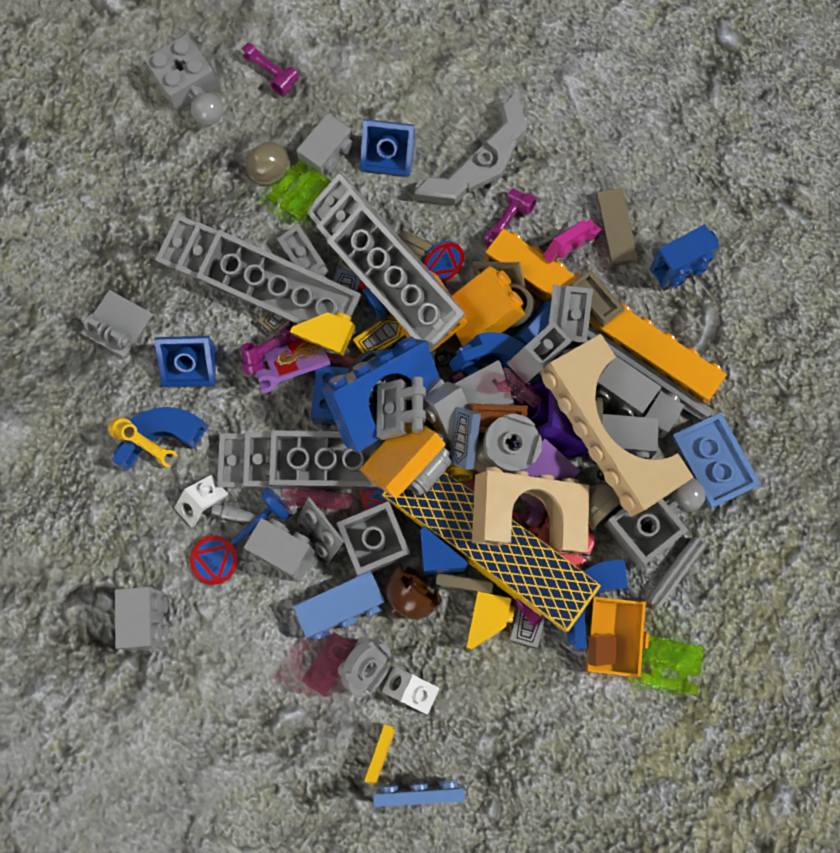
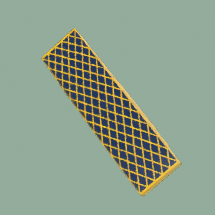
(522, 568)

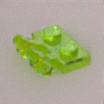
(302, 196)
(672, 656)

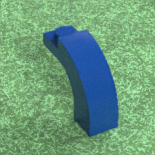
(488, 349)
(157, 424)
(612, 578)

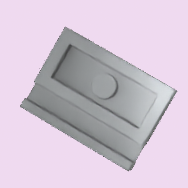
(571, 311)

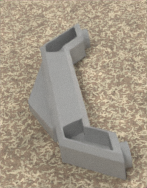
(484, 165)

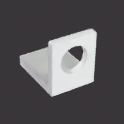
(199, 497)
(412, 690)

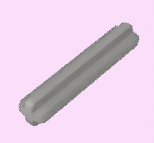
(676, 572)

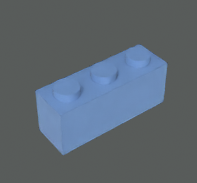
(340, 607)

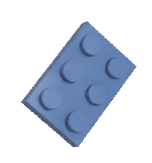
(715, 460)
(419, 794)

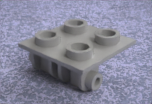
(116, 323)
(320, 531)

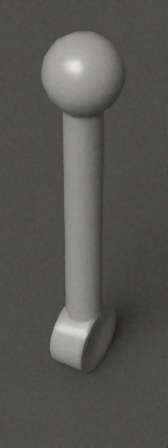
(550, 238)

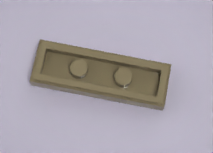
(616, 227)

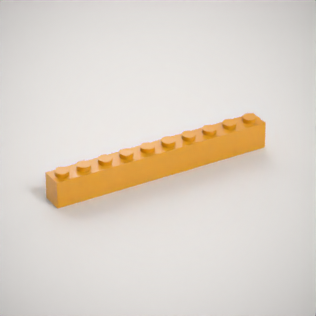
(630, 332)

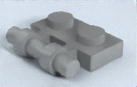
(392, 408)

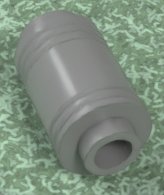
(431, 473)

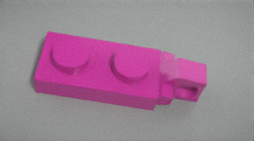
(570, 239)

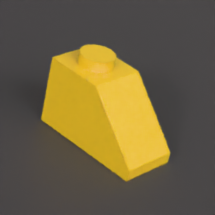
(327, 331)
(489, 618)

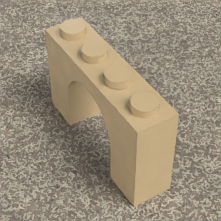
(564, 501)

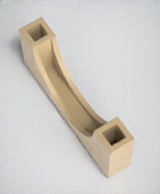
(634, 479)

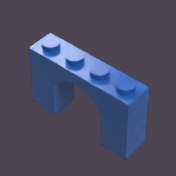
(350, 393)

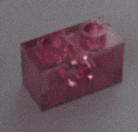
(324, 671)

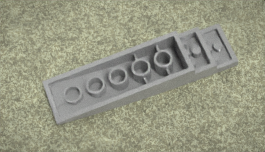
(384, 262)
(252, 273)
(291, 461)

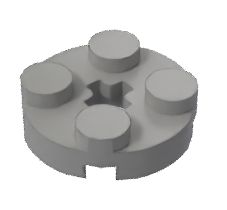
(526, 435)
(369, 654)

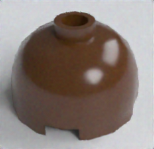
(409, 594)

